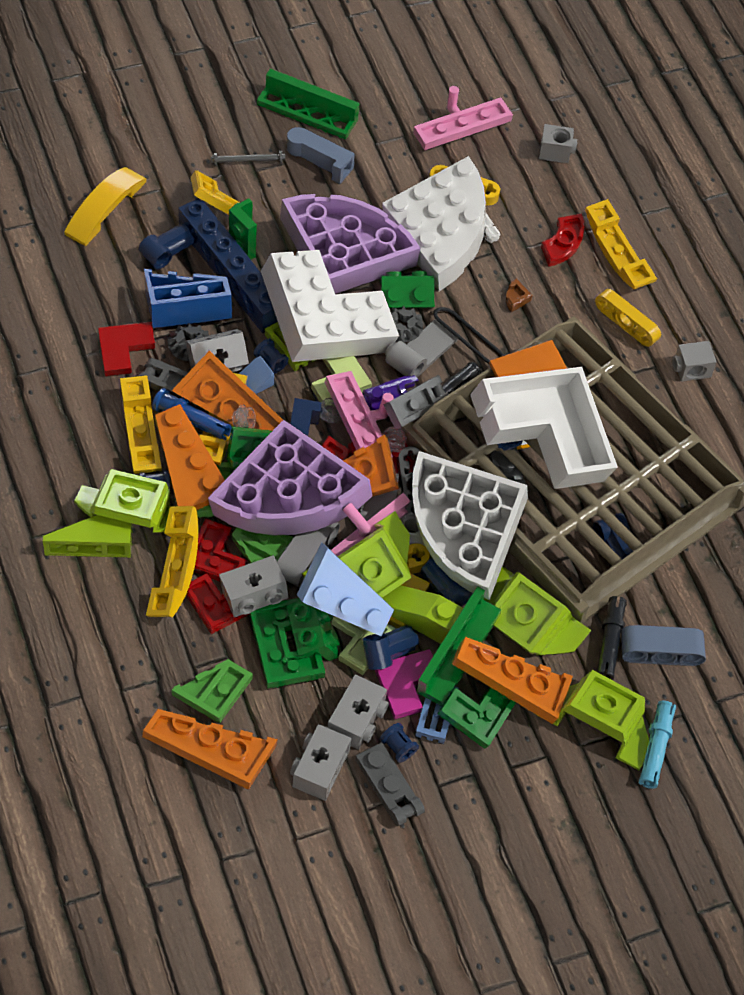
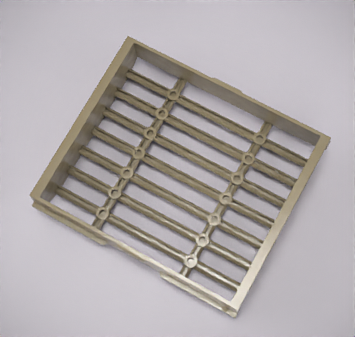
(679, 438)

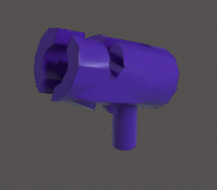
(396, 387)

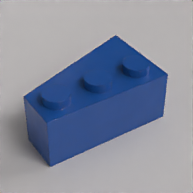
(186, 299)

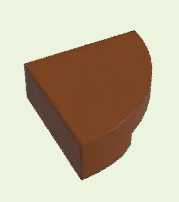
(517, 296)

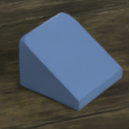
(258, 375)

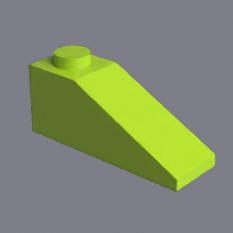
(91, 538)
(423, 611)

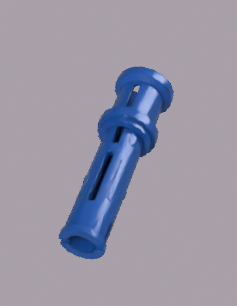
(199, 419)

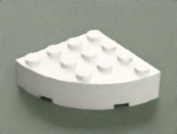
(444, 218)
(466, 519)

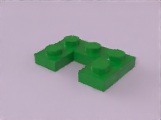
(277, 661)
(476, 720)

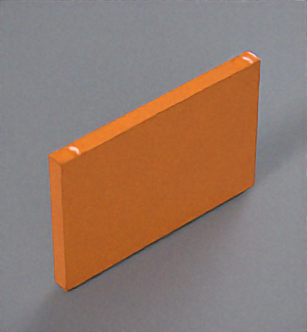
(529, 360)

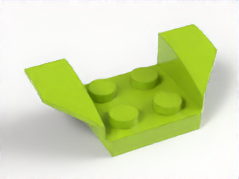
(128, 499)
(381, 556)
(534, 617)
(611, 710)

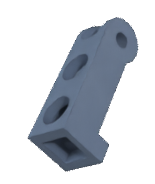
(321, 153)

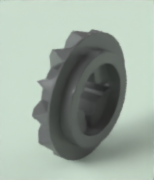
(414, 324)
(177, 340)

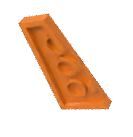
(222, 392)
(187, 459)
(377, 465)
(523, 683)
(222, 751)

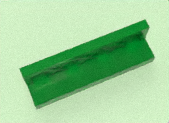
(312, 100)
(474, 623)

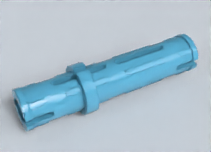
(659, 733)

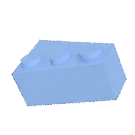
(342, 593)

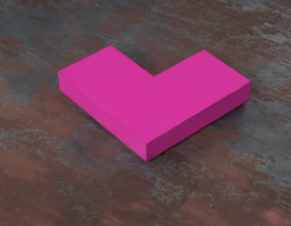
(401, 682)

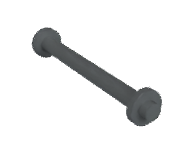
(245, 158)

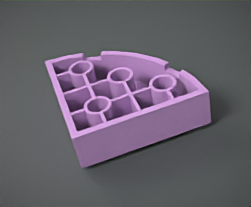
(352, 237)
(289, 487)

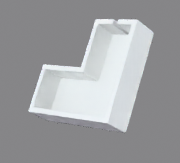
(318, 321)
(557, 412)

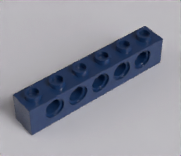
(230, 261)

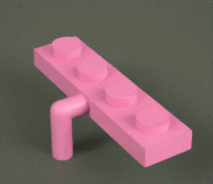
(461, 123)
(354, 409)
(365, 527)

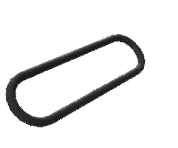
(470, 328)

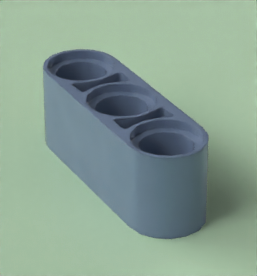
(663, 645)

